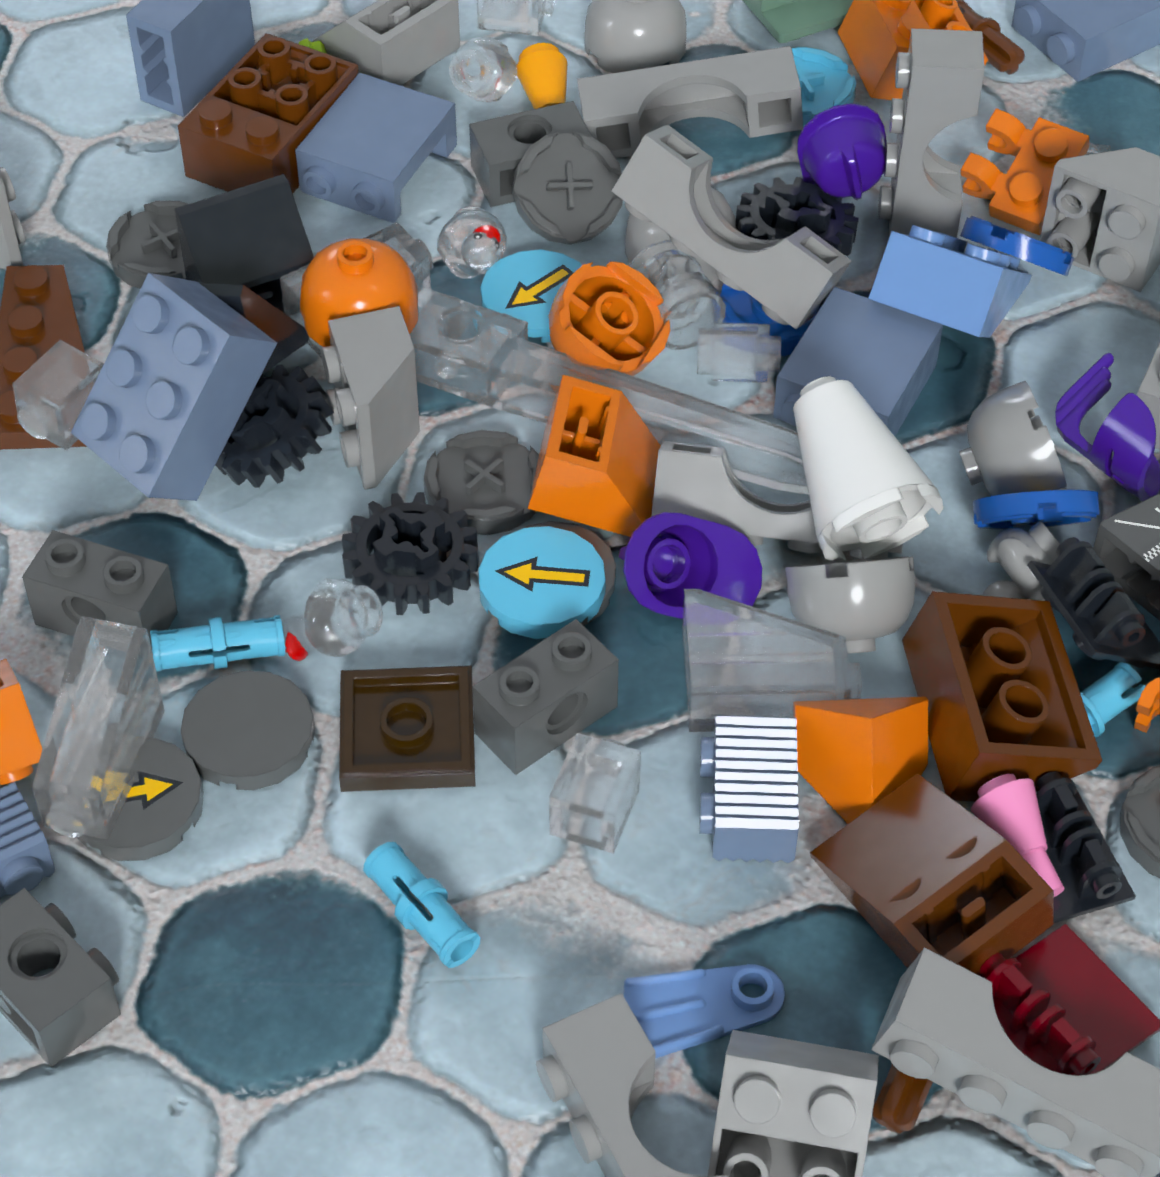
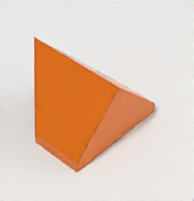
(860, 748)

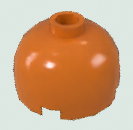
(355, 280)
(608, 318)

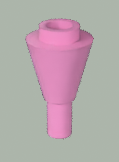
(1014, 813)

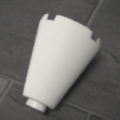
(858, 474)

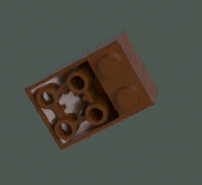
(261, 114)
(936, 879)

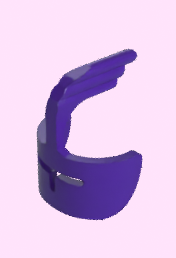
(1126, 431)

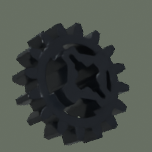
(788, 208)
(276, 427)
(411, 552)

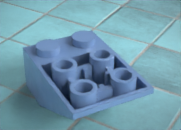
(942, 283)

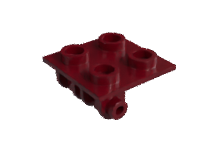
(1067, 1006)

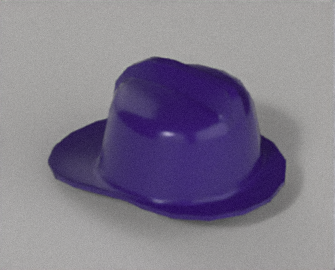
(843, 150)
(689, 553)

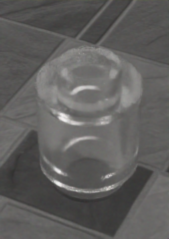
(738, 352)

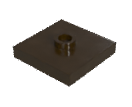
(406, 728)

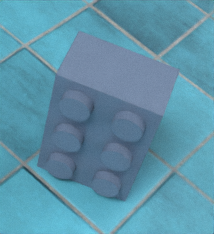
(173, 388)

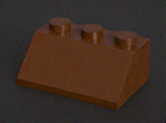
(997, 691)

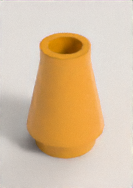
(543, 74)

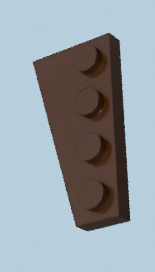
(33, 318)

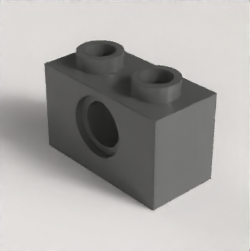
(502, 142)
(98, 582)
(545, 696)
(65, 1005)

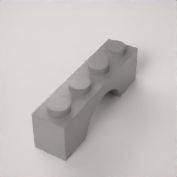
(940, 86)
(748, 89)
(672, 188)
(703, 485)
(949, 1033)
(602, 1073)

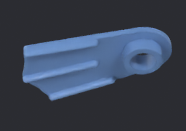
(701, 1004)

